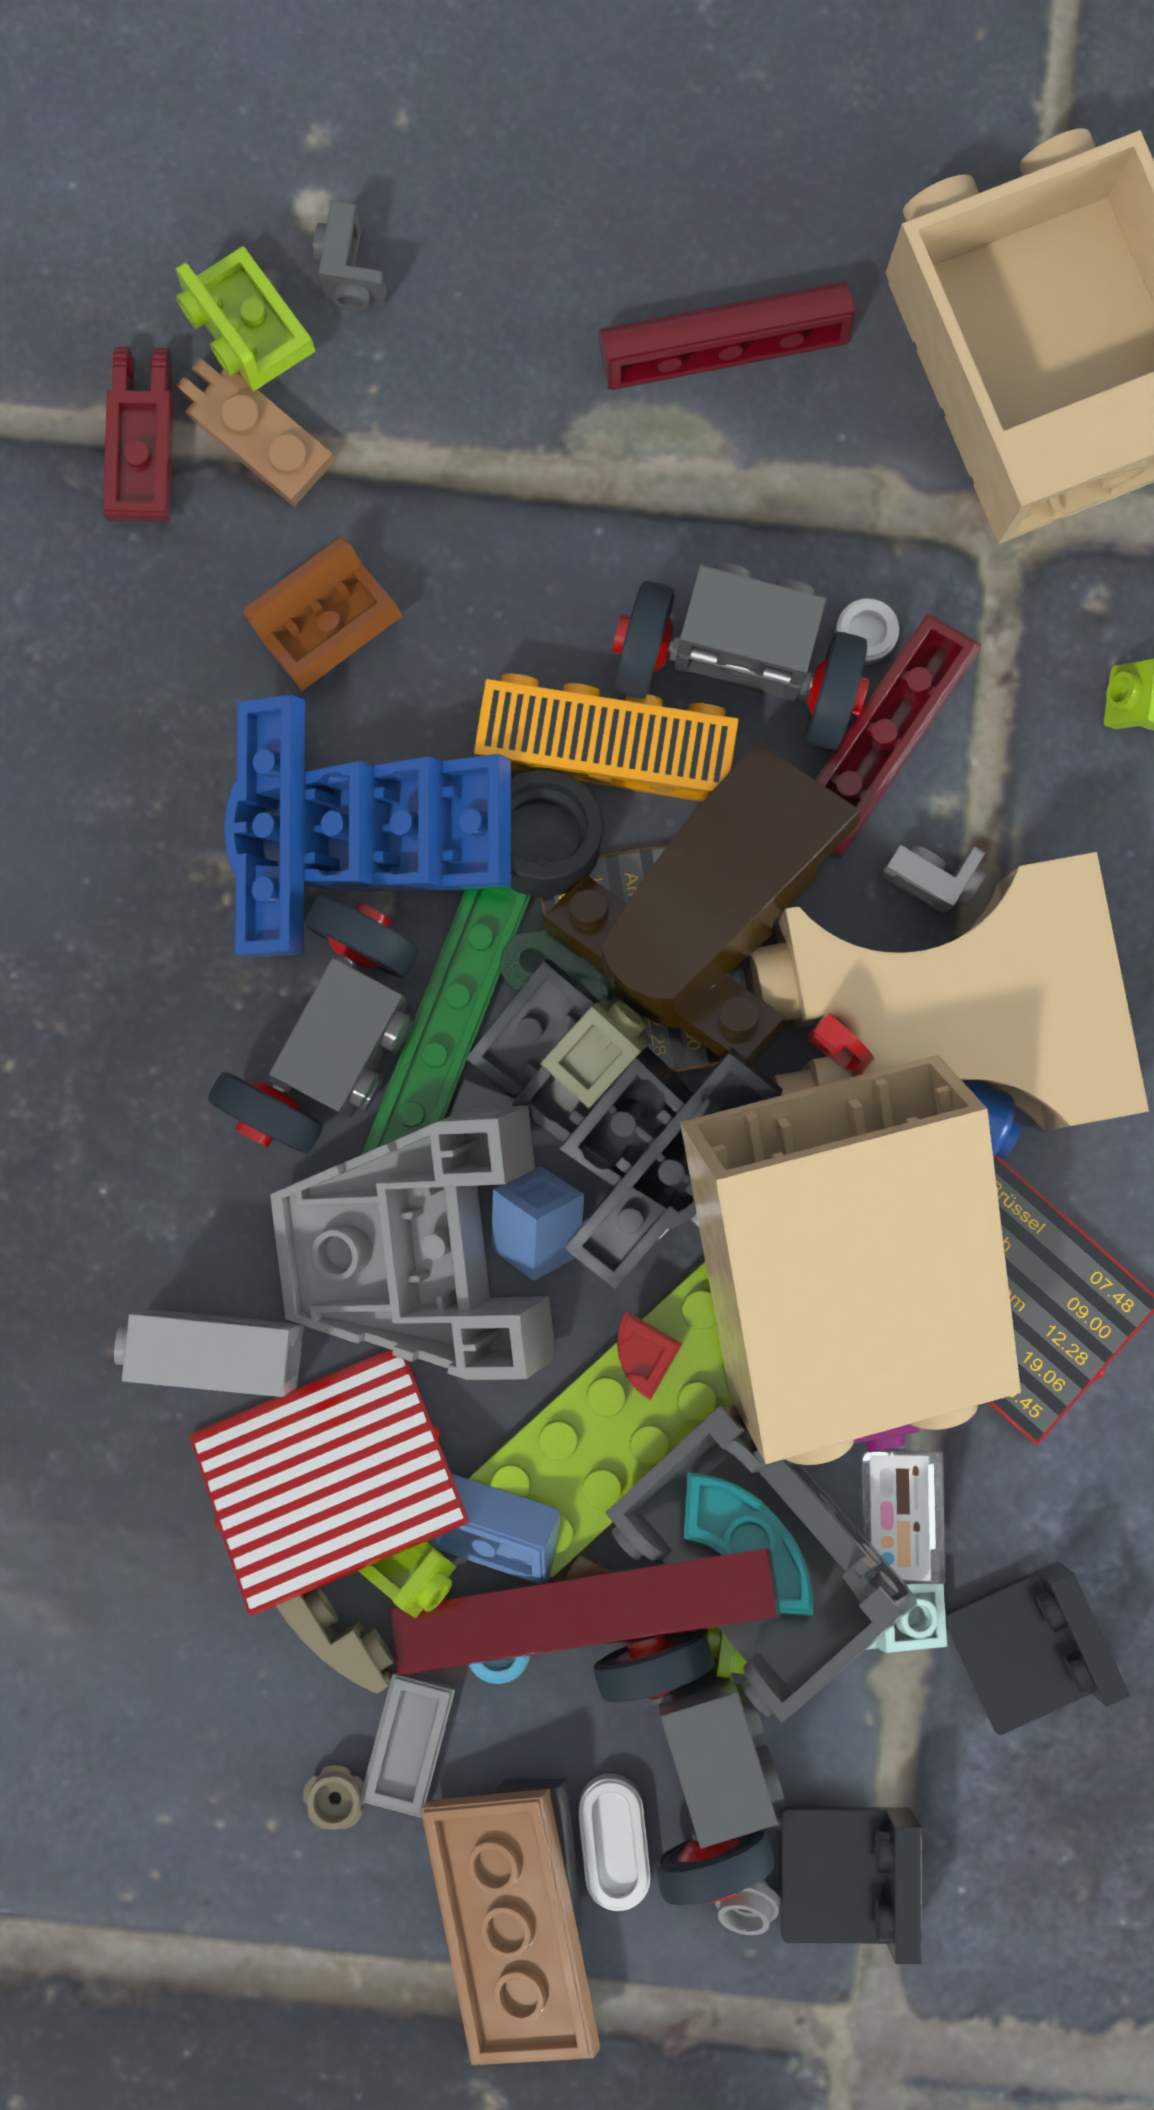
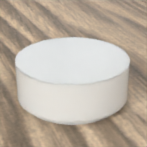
(873, 622)

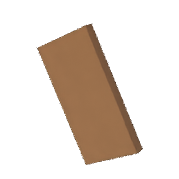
(510, 1928)

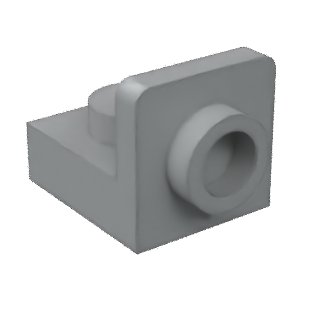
(924, 877)

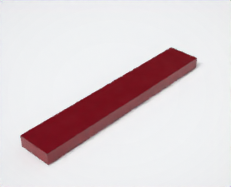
(588, 1612)

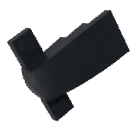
(627, 1134)

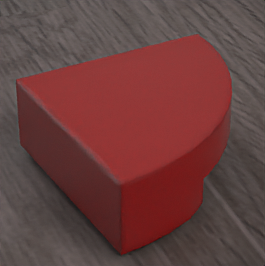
(841, 1045)
(644, 1353)

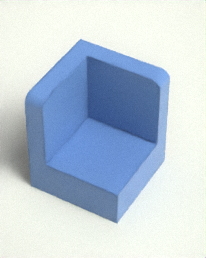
(535, 1221)

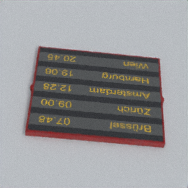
(1067, 1306)

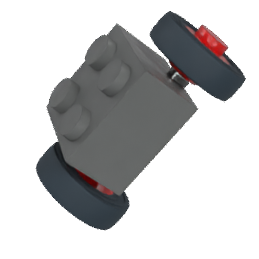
(747, 638)
(338, 1035)
(720, 1770)

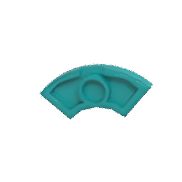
(737, 1522)

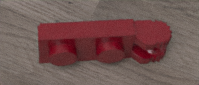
(138, 441)

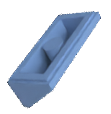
(503, 1532)

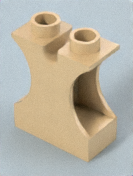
(1013, 1002)

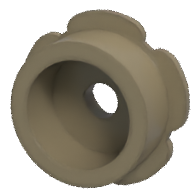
(320, 1808)

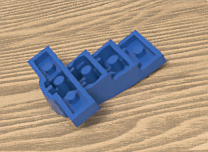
(351, 826)

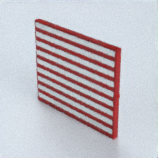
(327, 1480)

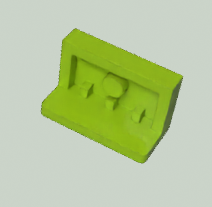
(246, 317)

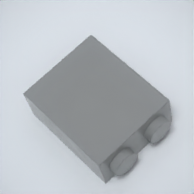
(210, 1352)

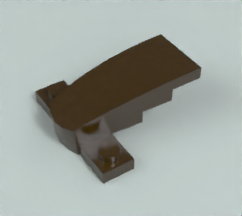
(711, 903)

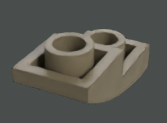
(351, 1652)

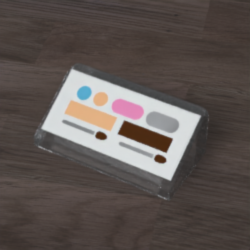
(906, 1511)

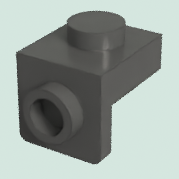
(336, 250)

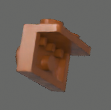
(321, 613)

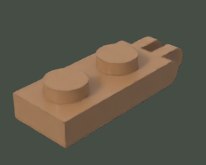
(256, 432)

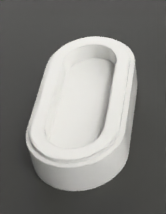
(614, 1842)

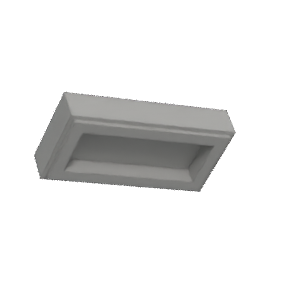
(407, 1743)

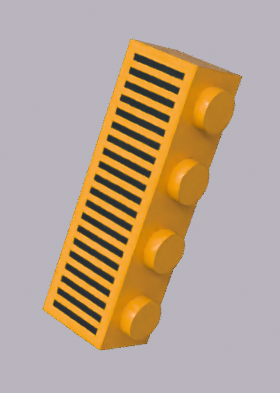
(607, 739)

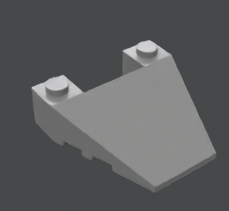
(398, 1250)

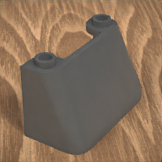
(851, 1583)

